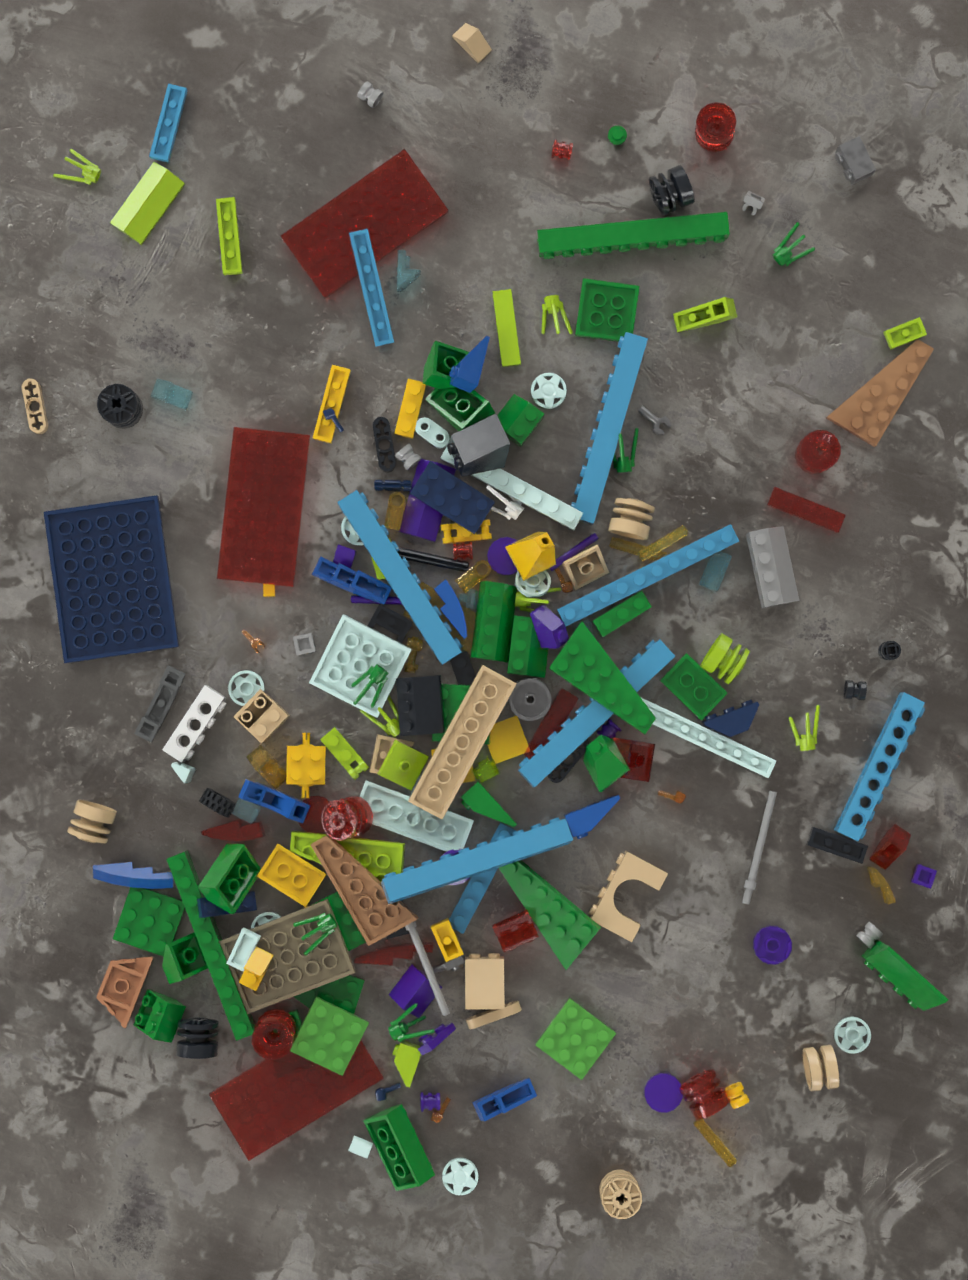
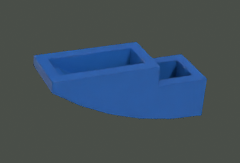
(452, 607)
(504, 1099)

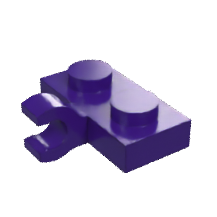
(430, 1042)

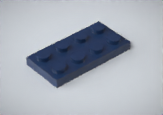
(452, 497)

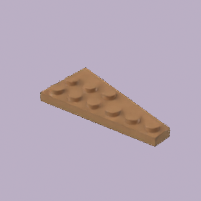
(876, 403)
(361, 892)

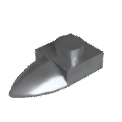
(453, 964)

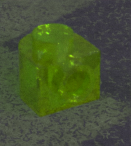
(485, 770)

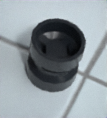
(887, 653)
(855, 690)

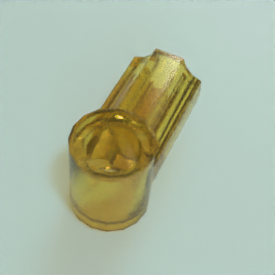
(395, 513)
(472, 577)

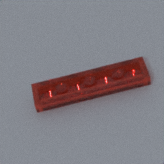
(806, 509)
(553, 720)

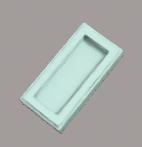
(243, 949)

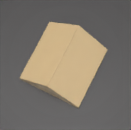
(585, 567)

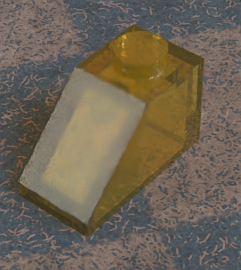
(267, 766)

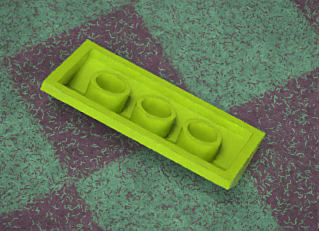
(147, 203)

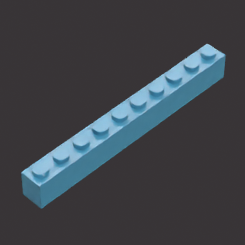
(609, 426)
(648, 575)
(399, 577)
(591, 716)
(476, 861)

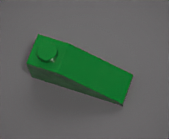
(482, 802)

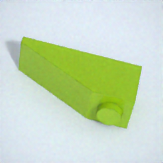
(705, 314)

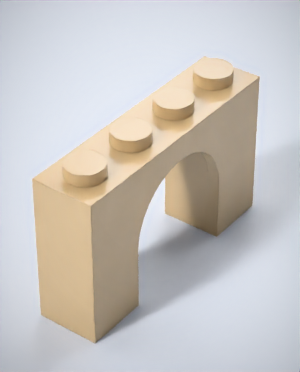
(628, 868)

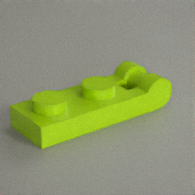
(344, 752)

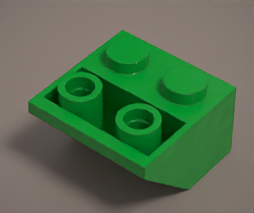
(159, 1016)

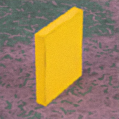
(268, 590)

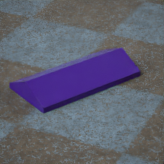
(419, 518)

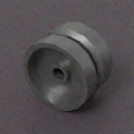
(540, 704)

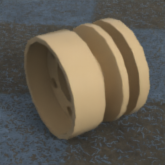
(631, 518)
(91, 821)
(618, 1183)

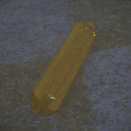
(662, 543)
(715, 1142)

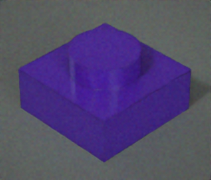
(924, 876)

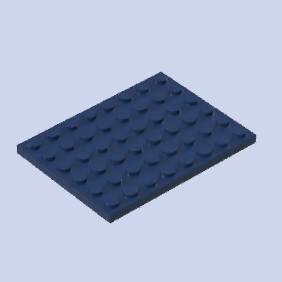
(111, 579)

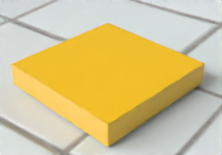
(507, 740)

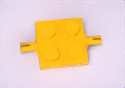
(305, 765)

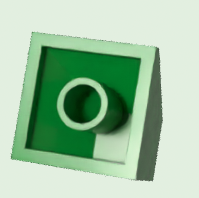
(439, 364)
(604, 762)
(183, 959)

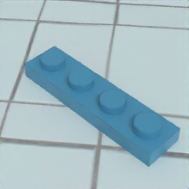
(168, 123)

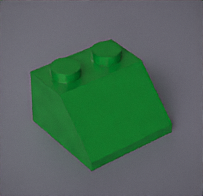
(519, 419)

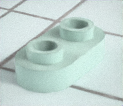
(432, 432)

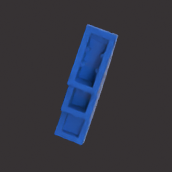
(352, 581)
(125, 875)

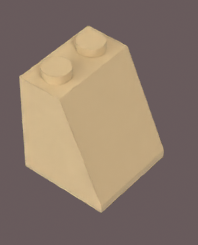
(484, 981)

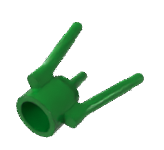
(783, 255)
(623, 463)
(377, 675)
(326, 923)
(399, 1029)

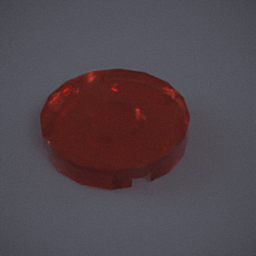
(313, 818)

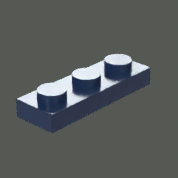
(208, 909)

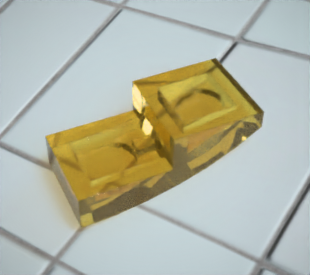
(878, 880)

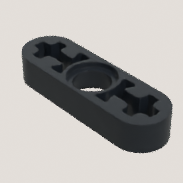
(387, 429)
(563, 774)

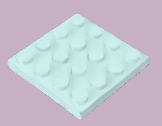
(350, 655)

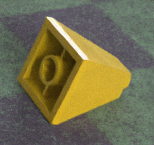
(532, 554)

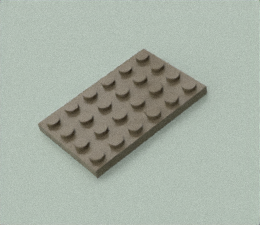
(290, 969)

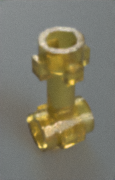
(415, 644)

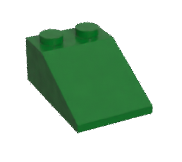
(460, 407)

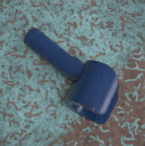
(330, 414)
(380, 1093)

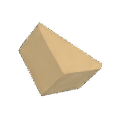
(472, 42)

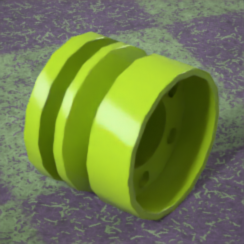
(724, 658)

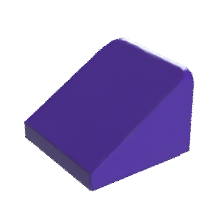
(344, 556)

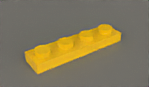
(332, 399)

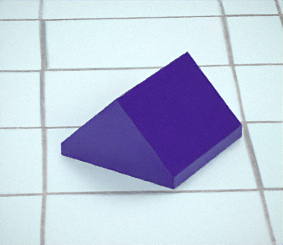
(413, 989)

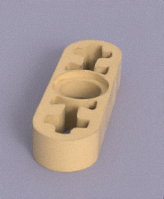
(32, 420)
(493, 1015)

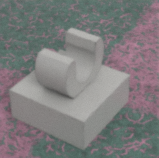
(753, 200)

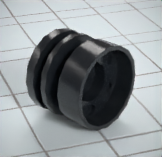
(673, 189)
(127, 414)
(197, 1034)

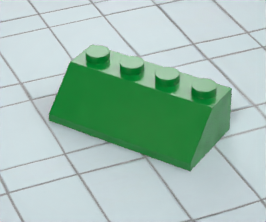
(494, 621)
(399, 1148)

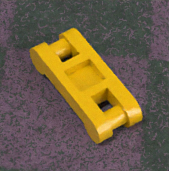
(464, 535)

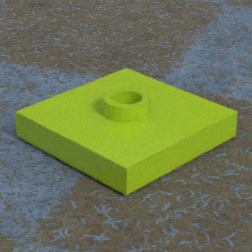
(403, 765)

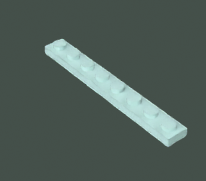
(526, 494)
(711, 740)

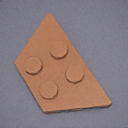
(123, 986)

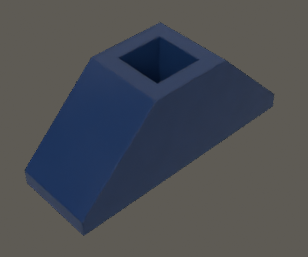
(733, 720)

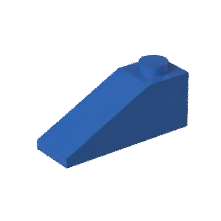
(468, 370)
(588, 817)

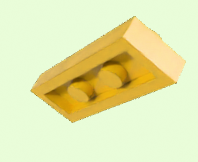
(410, 408)

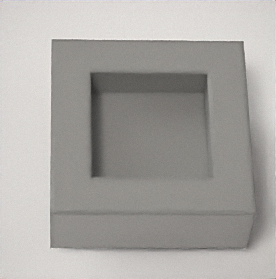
(304, 644)

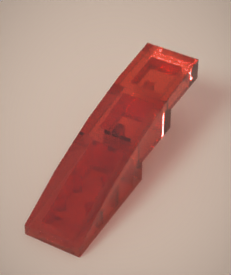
(386, 954)

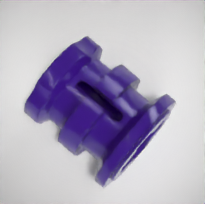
(609, 730)
(429, 1101)

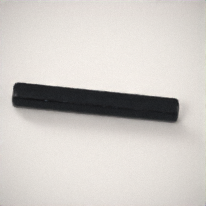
(434, 560)

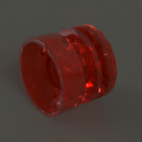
(721, 118)
(809, 458)
(347, 818)
(271, 1044)
(704, 1094)

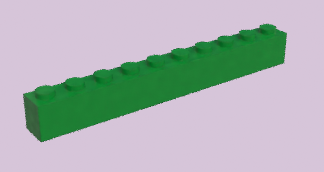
(633, 234)
(208, 939)

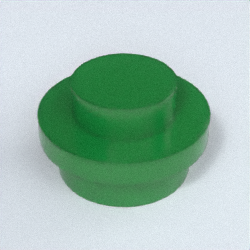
(617, 135)

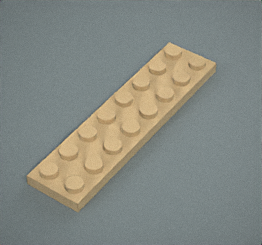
(462, 742)

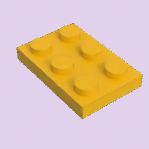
(291, 875)

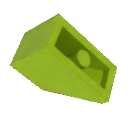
(406, 1060)

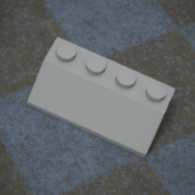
(772, 566)

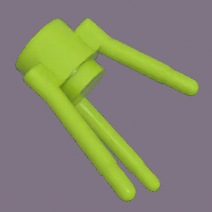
(90, 171)
(552, 305)
(522, 601)
(393, 725)
(807, 741)

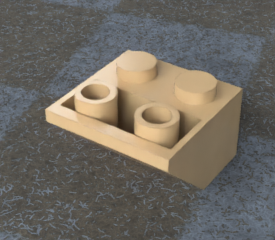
(261, 716)

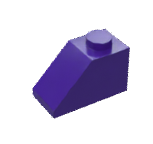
(549, 628)

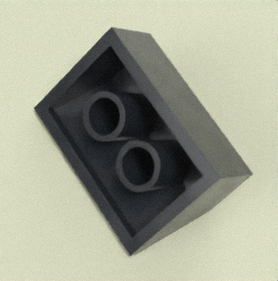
(420, 705)

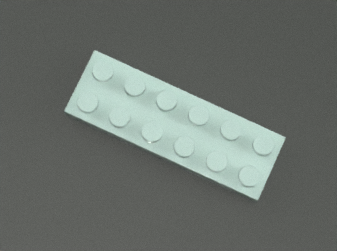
(398, 815)

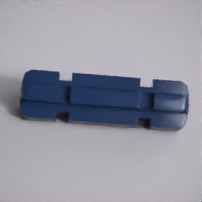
(392, 485)

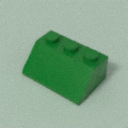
(525, 653)
(230, 877)

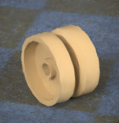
(820, 1068)

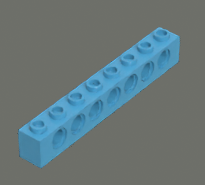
(915, 708)

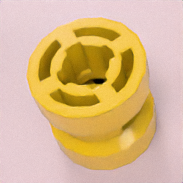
(737, 1095)

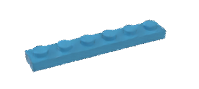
(371, 287)
(475, 889)

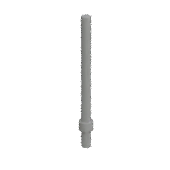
(750, 884)
(427, 967)

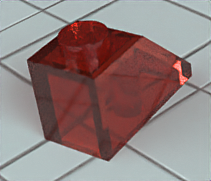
(890, 847)

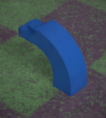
(274, 800)

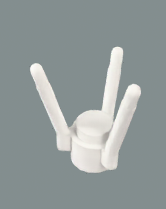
(513, 507)

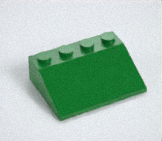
(903, 977)

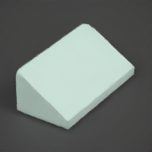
(184, 771)

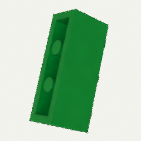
(621, 614)

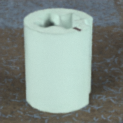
(360, 1146)

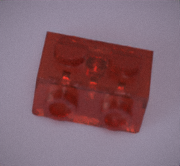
(515, 931)

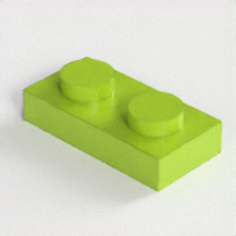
(905, 333)

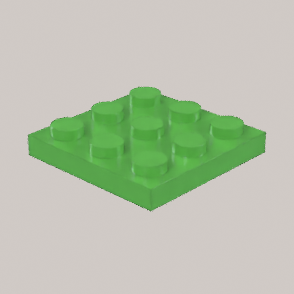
(329, 1036)
(575, 1038)

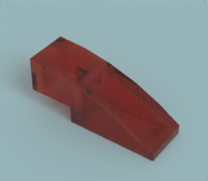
(235, 831)

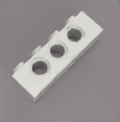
(174, 746)

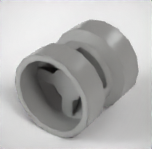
(370, 94)
(408, 457)
(871, 933)

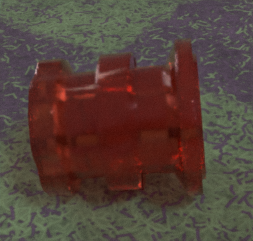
(561, 150)
(463, 550)

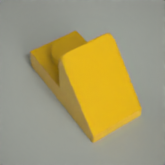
(447, 939)
(256, 968)

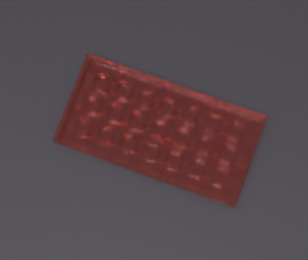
(389, 202)
(263, 507)
(288, 1095)

